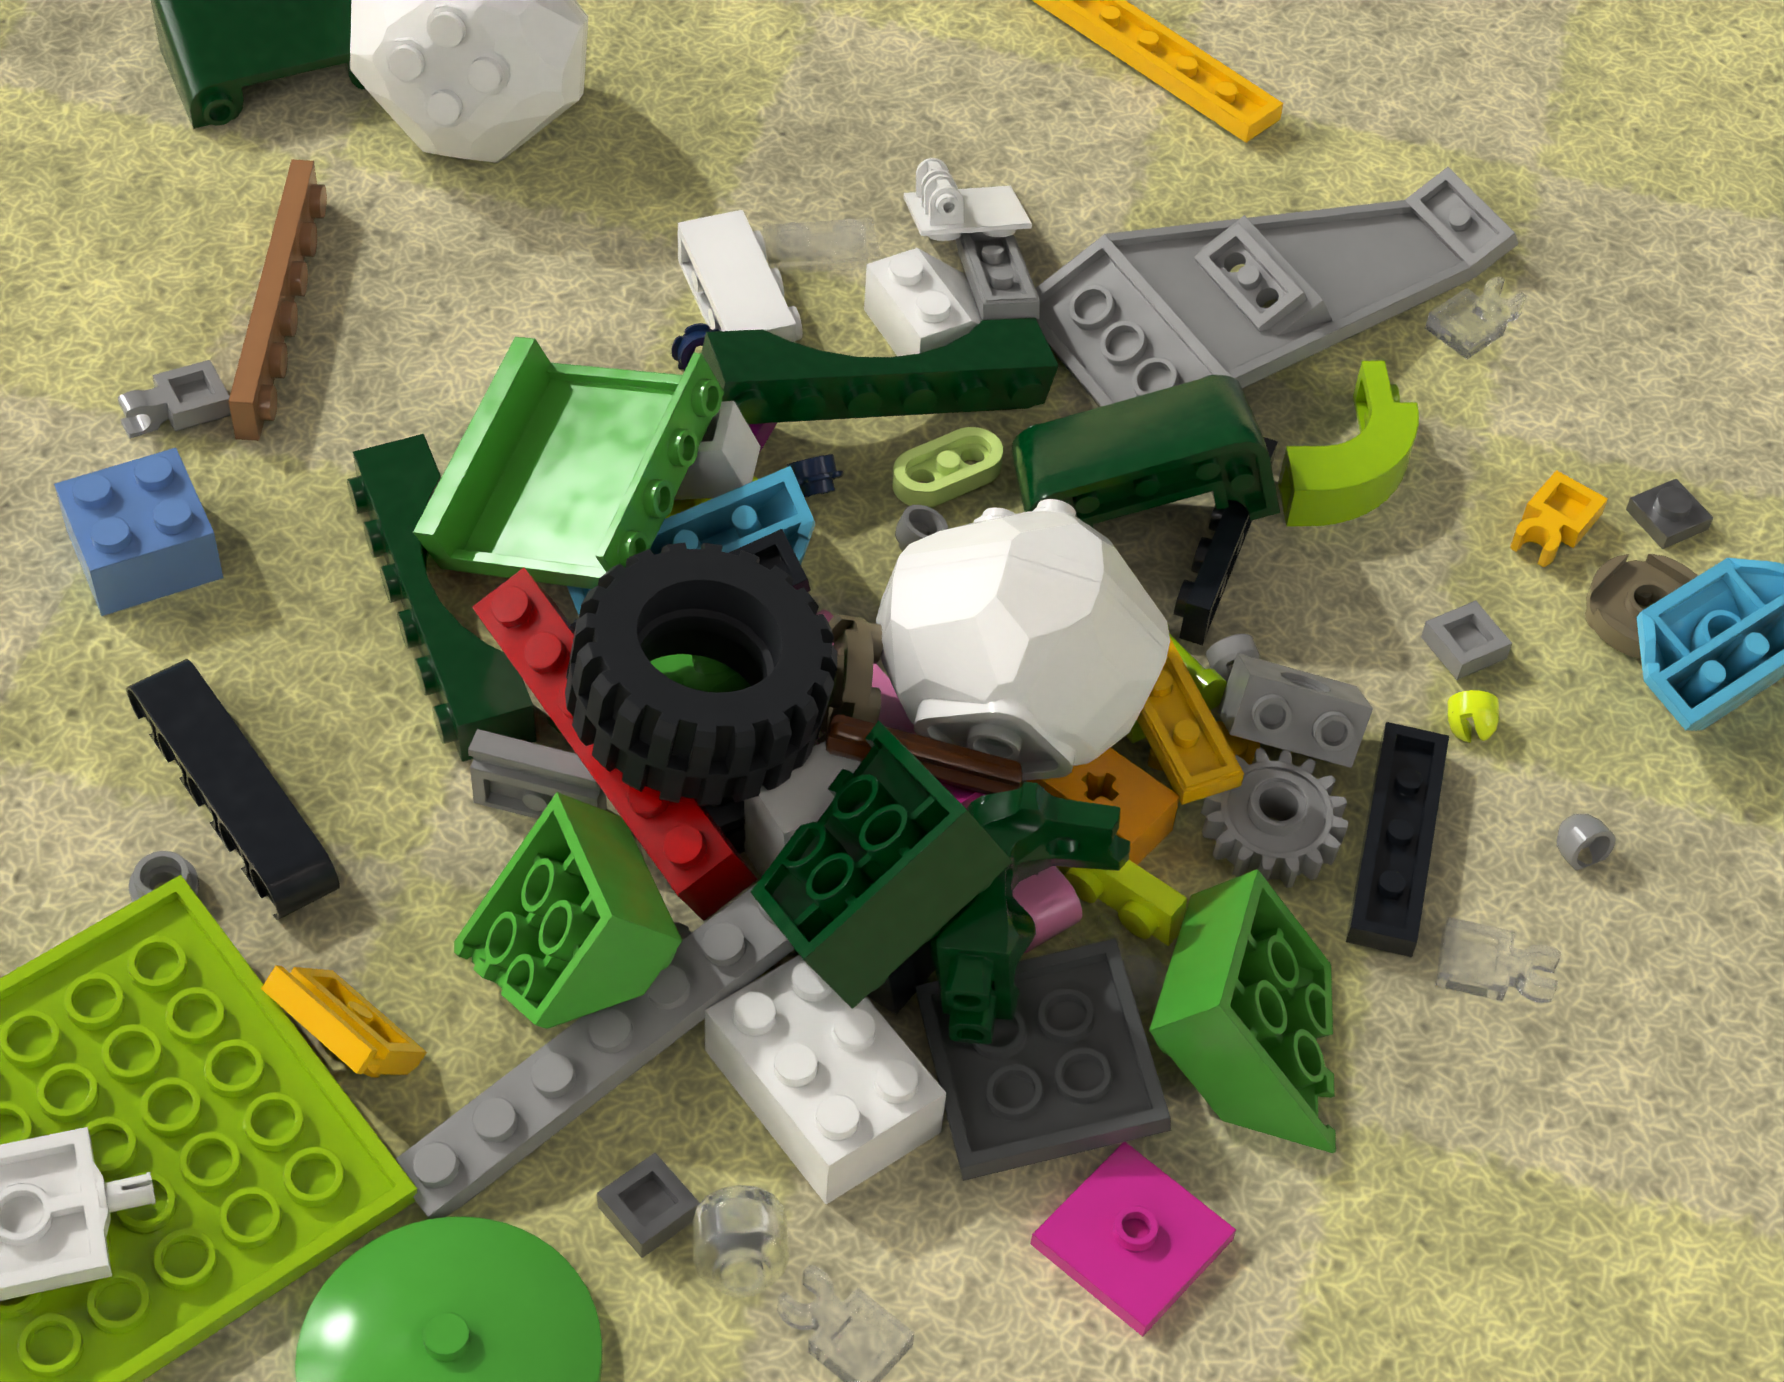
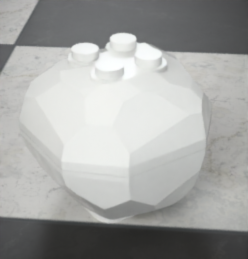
(470, 71)
(1021, 638)

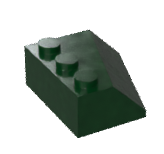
(877, 870)

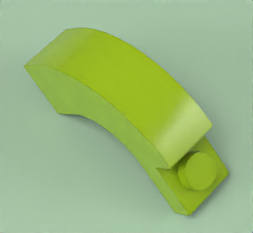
(1355, 476)

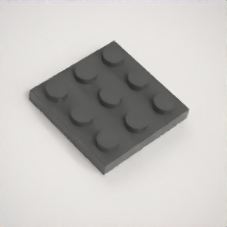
(1057, 1075)

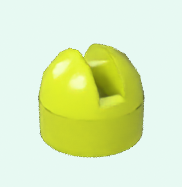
(1476, 704)

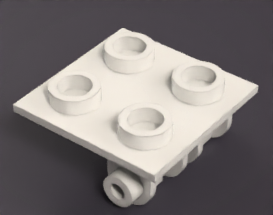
(946, 212)

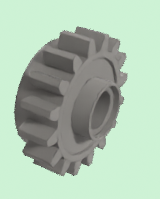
(1307, 827)

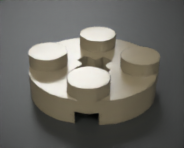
(1619, 588)
(857, 649)

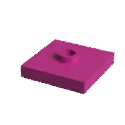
(1133, 1238)

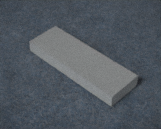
(998, 277)

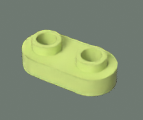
(944, 469)

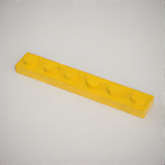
(1172, 63)

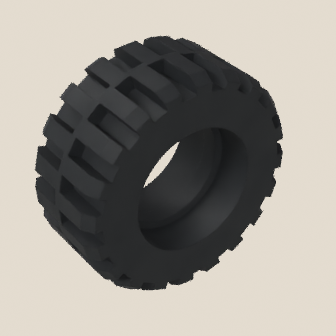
(687, 737)

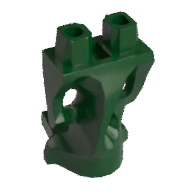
(987, 937)

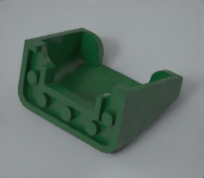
(238, 43)
(1150, 454)

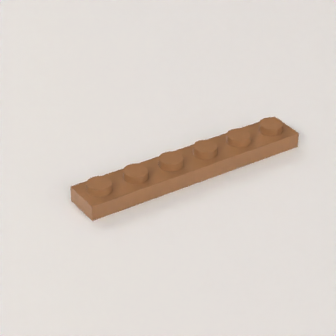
(274, 310)

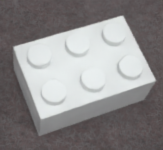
(823, 1076)

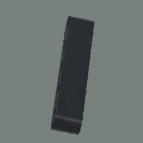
(235, 785)

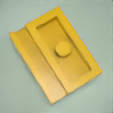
(344, 1021)

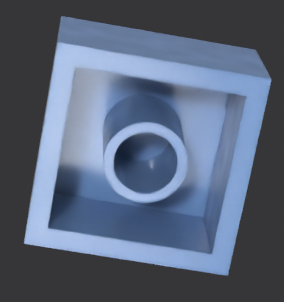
(139, 531)

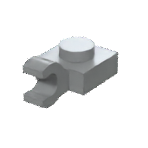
(180, 395)

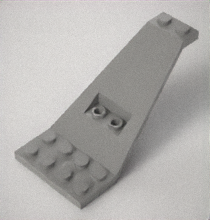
(1167, 310)

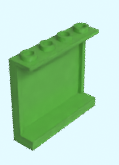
(567, 467)

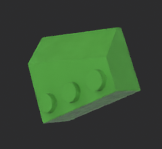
(571, 918)
(1247, 1011)

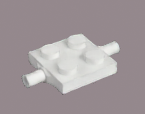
(58, 1212)

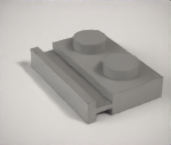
(527, 775)

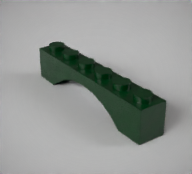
(777, 381)
(469, 677)

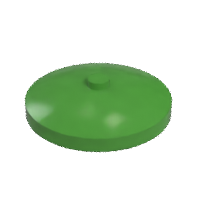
(452, 1307)

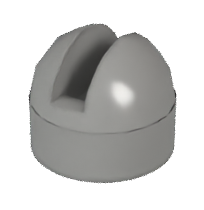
(918, 523)
(1224, 652)
(1582, 832)

